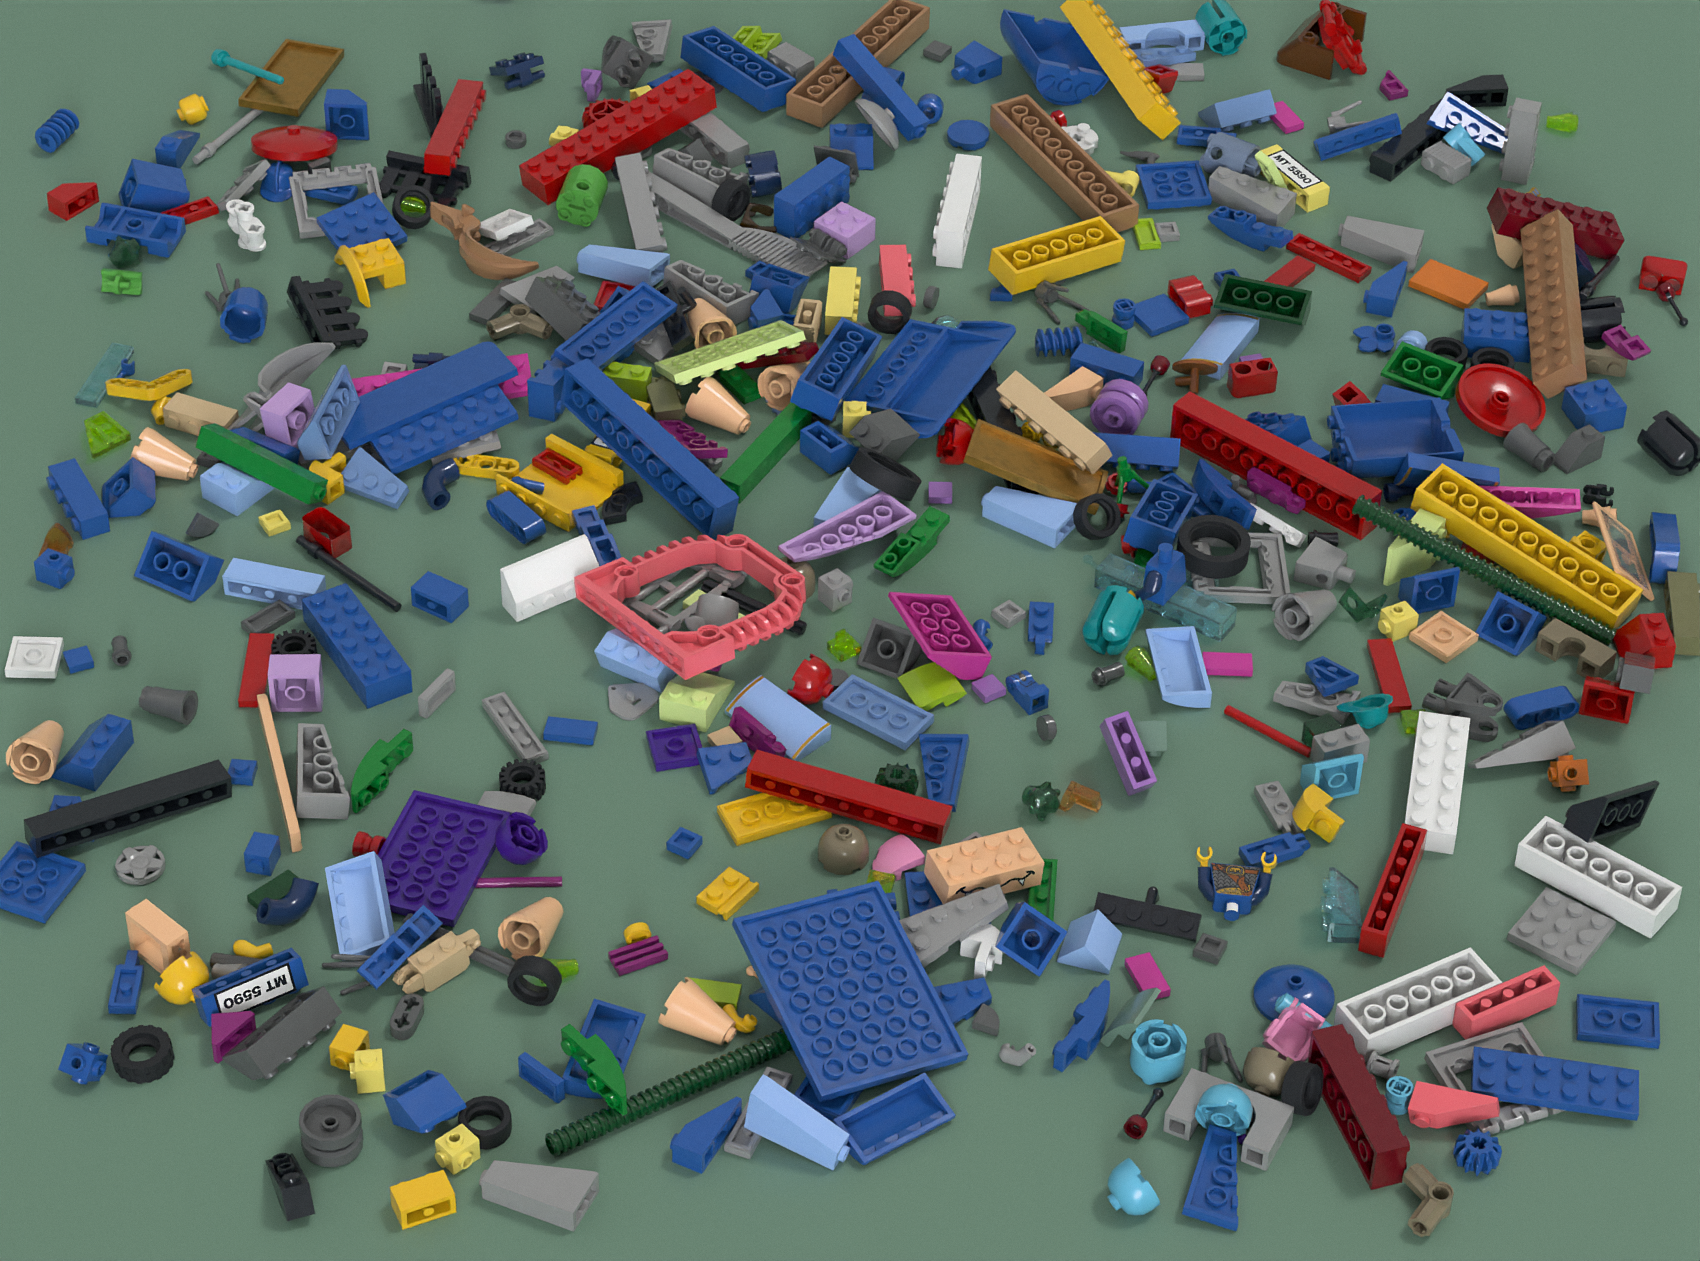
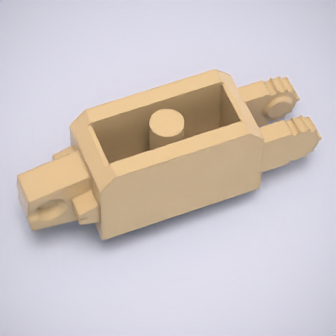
(437, 962)

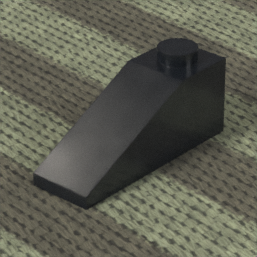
(1482, 91)

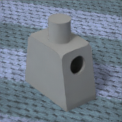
(1323, 565)

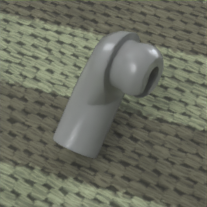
(1015, 1057)

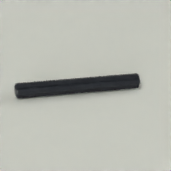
(750, 605)

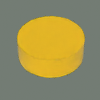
(636, 932)

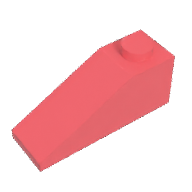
(1445, 1106)

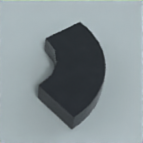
(621, 500)

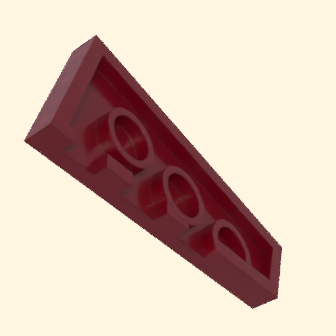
(798, 354)

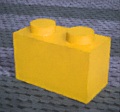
(423, 1199)

